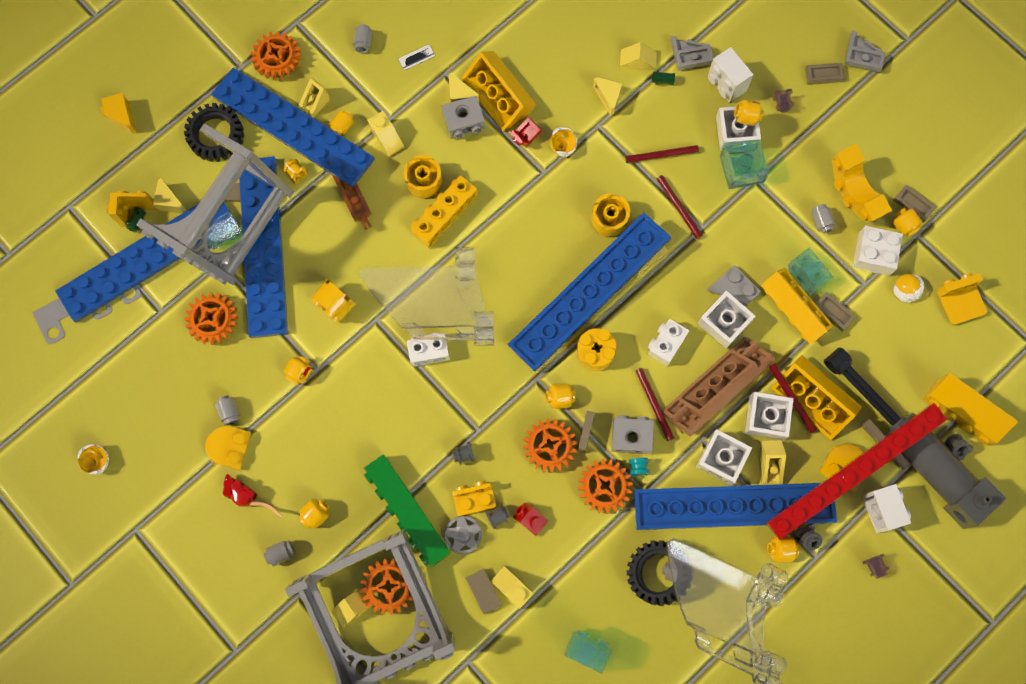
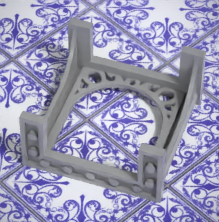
(186, 232)
(440, 643)

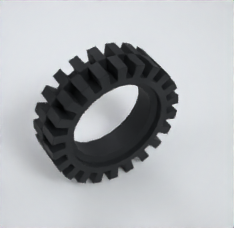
(205, 115)
(635, 575)

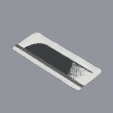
(416, 57)

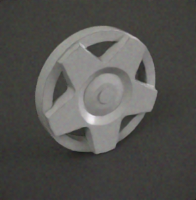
(463, 534)

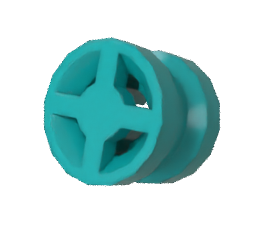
(639, 466)

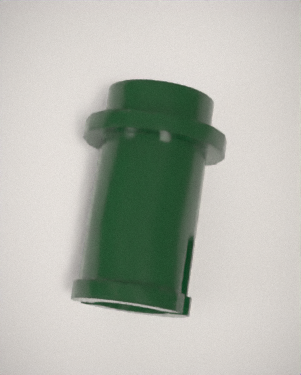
(664, 78)
(131, 224)

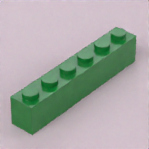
(407, 511)

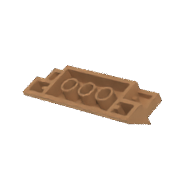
(717, 386)

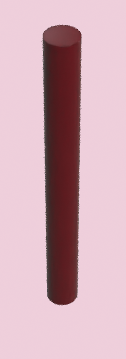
(662, 154)
(680, 208)
(790, 394)
(654, 404)

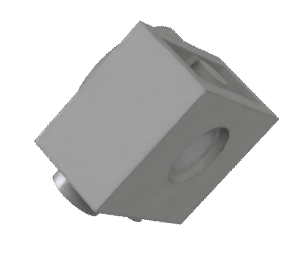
(460, 126)
(641, 427)

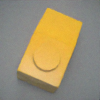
(118, 111)

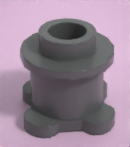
(958, 446)
(463, 453)
(497, 516)
(809, 538)

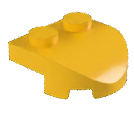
(227, 446)
(838, 458)

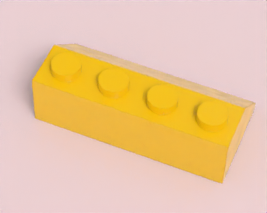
(498, 90)
(821, 398)
(970, 410)

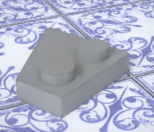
(690, 53)
(863, 54)
(737, 285)

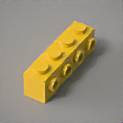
(443, 211)
(797, 305)

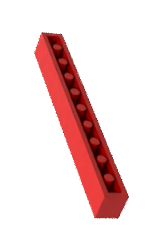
(856, 471)

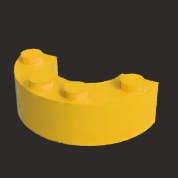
(854, 186)

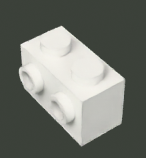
(668, 341)
(427, 351)

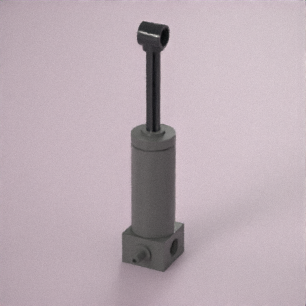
(967, 497)

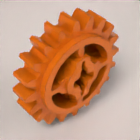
(270, 63)
(201, 306)
(558, 441)
(611, 493)
(370, 589)

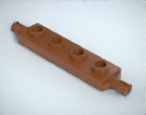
(355, 202)

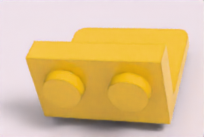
(123, 202)
(962, 299)

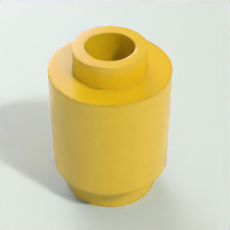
(341, 122)

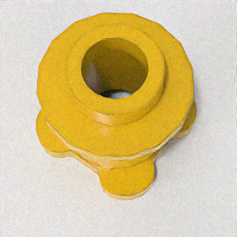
(295, 170)

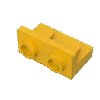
(474, 499)

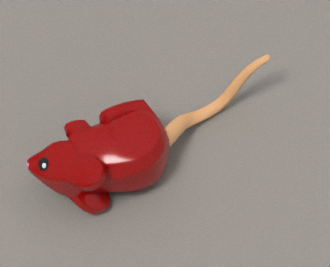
(242, 495)

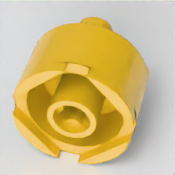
(423, 186)
(611, 205)
(333, 300)
(602, 340)

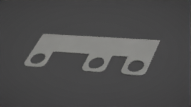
(51, 314)

